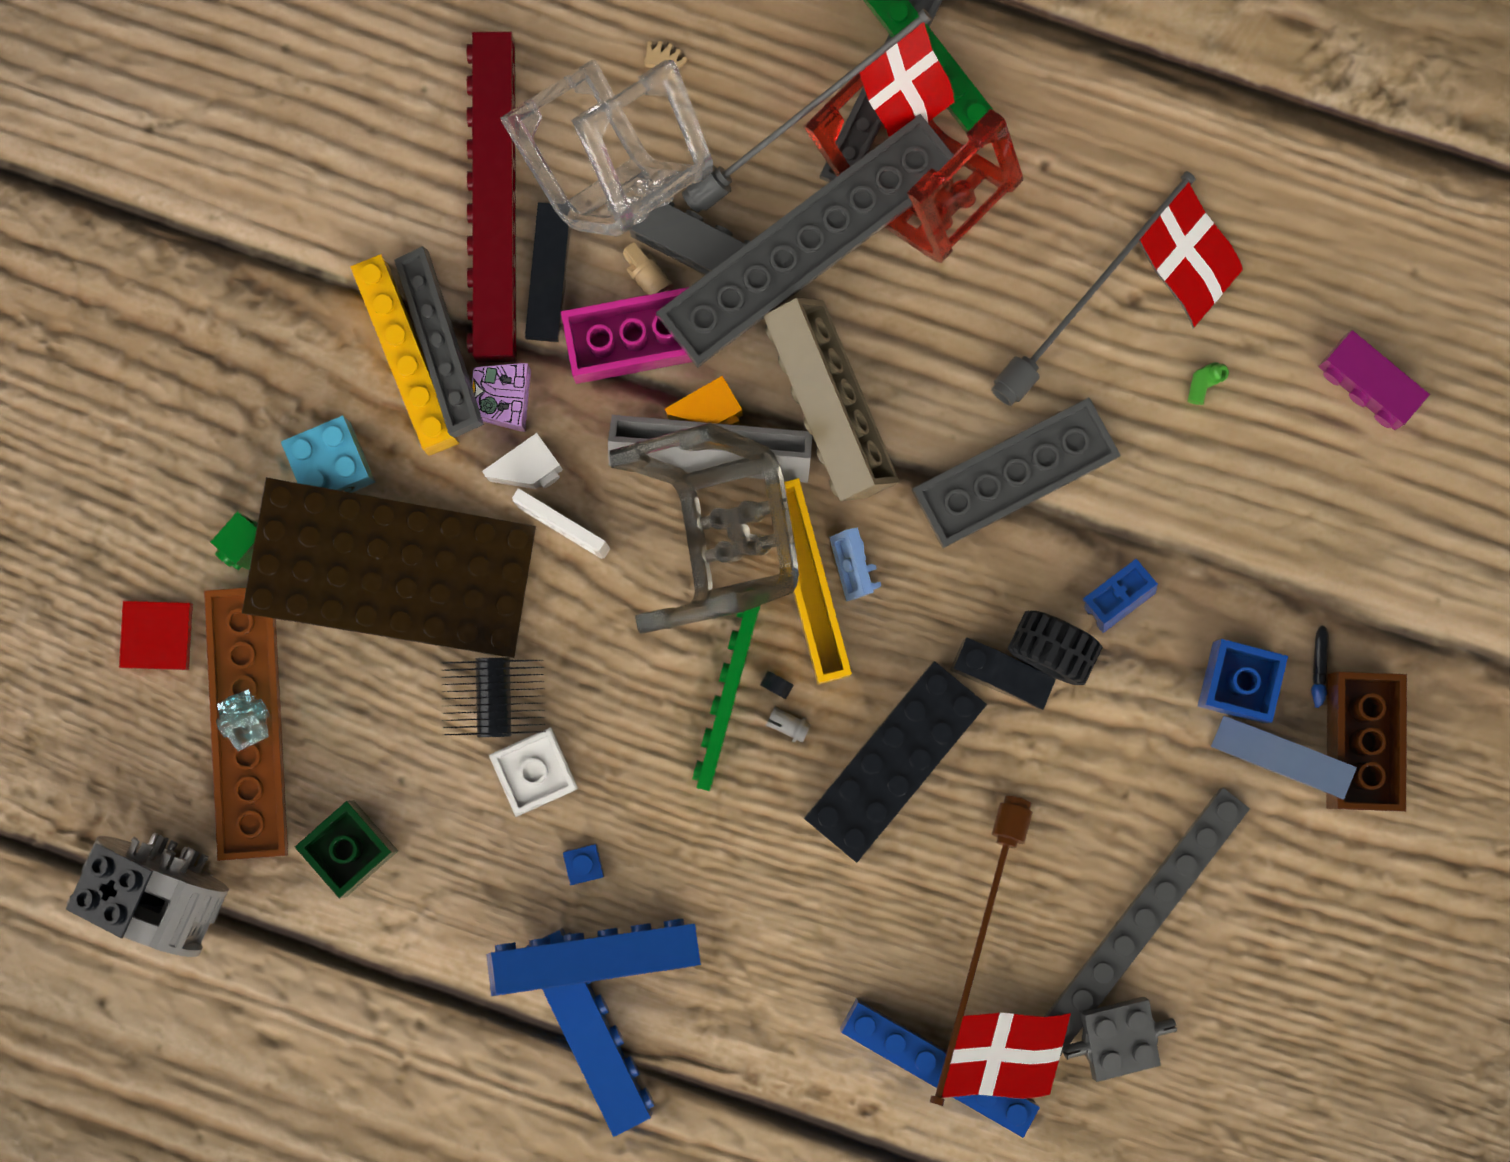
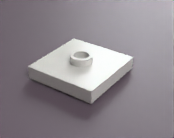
(533, 772)

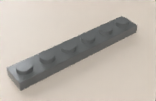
(438, 342)

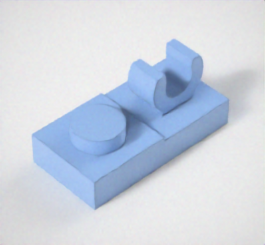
(851, 564)

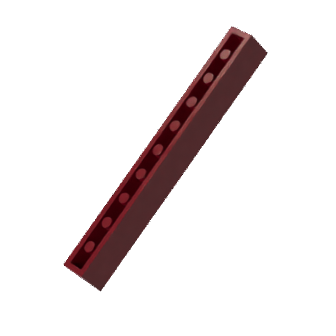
(493, 198)

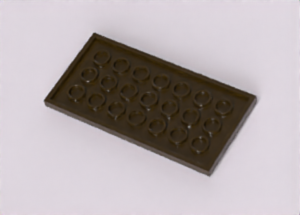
(388, 568)

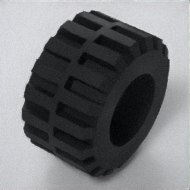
(1055, 647)

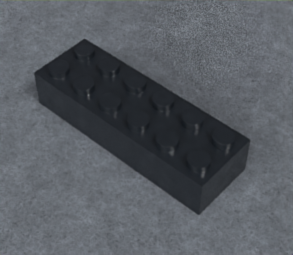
(895, 761)

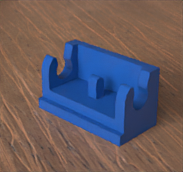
(1120, 595)

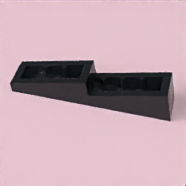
(547, 275)

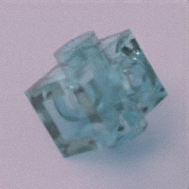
(243, 719)

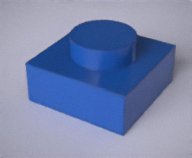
(583, 864)

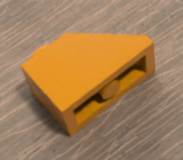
(708, 404)

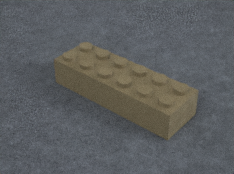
(830, 399)

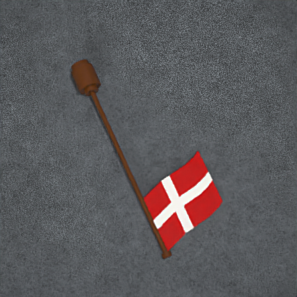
(1001, 1050)

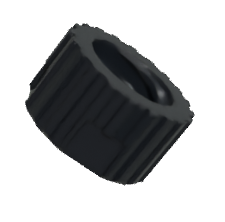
(776, 685)

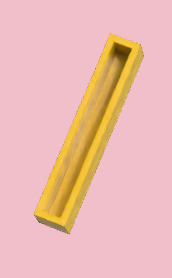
(403, 352)
(813, 595)

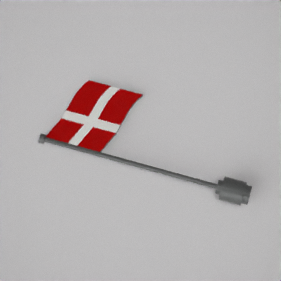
(899, 82)
(1185, 254)

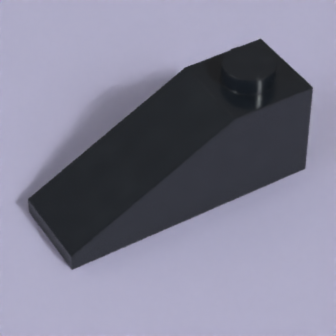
(1002, 673)

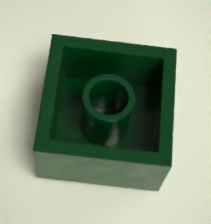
(346, 849)

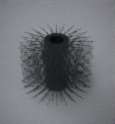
(493, 697)

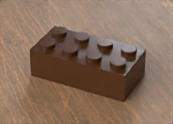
(1370, 733)

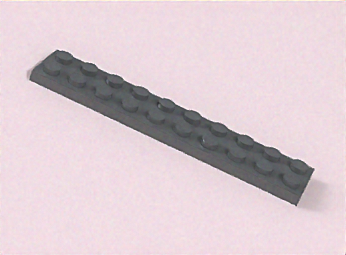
(803, 243)

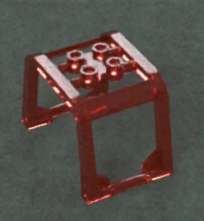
(935, 194)

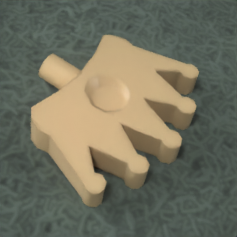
(656, 56)

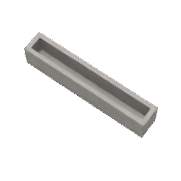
(789, 446)

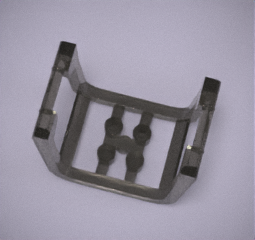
(758, 459)

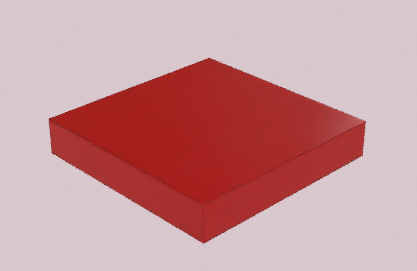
(155, 635)

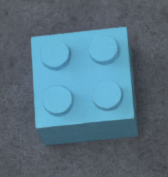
(329, 457)

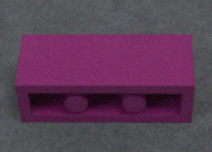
(1373, 381)

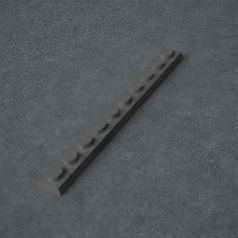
(1149, 909)

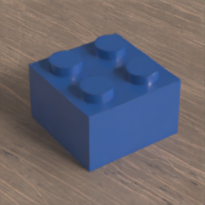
(1242, 681)

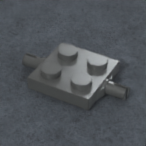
(1120, 1039)

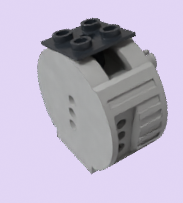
(148, 893)

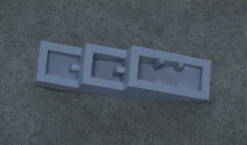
(1284, 757)

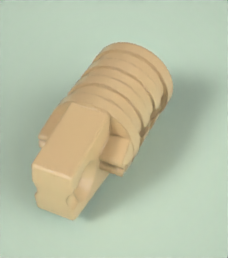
(646, 271)

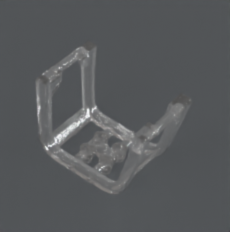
(625, 189)

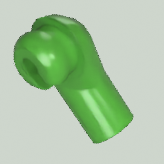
(1205, 378)

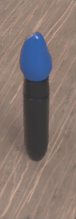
(1319, 689)

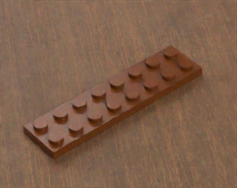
(248, 781)

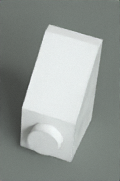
(526, 466)

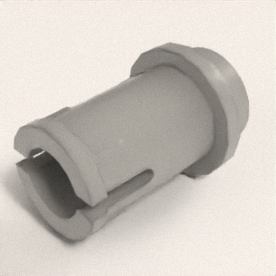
(788, 724)

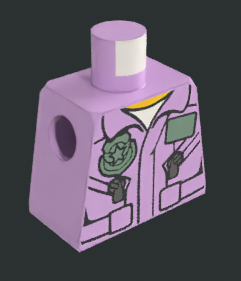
(503, 394)

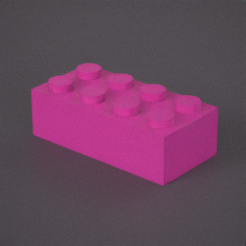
(620, 338)

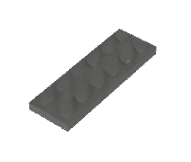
(1016, 472)

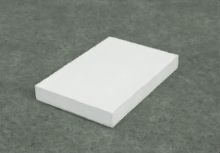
(561, 524)

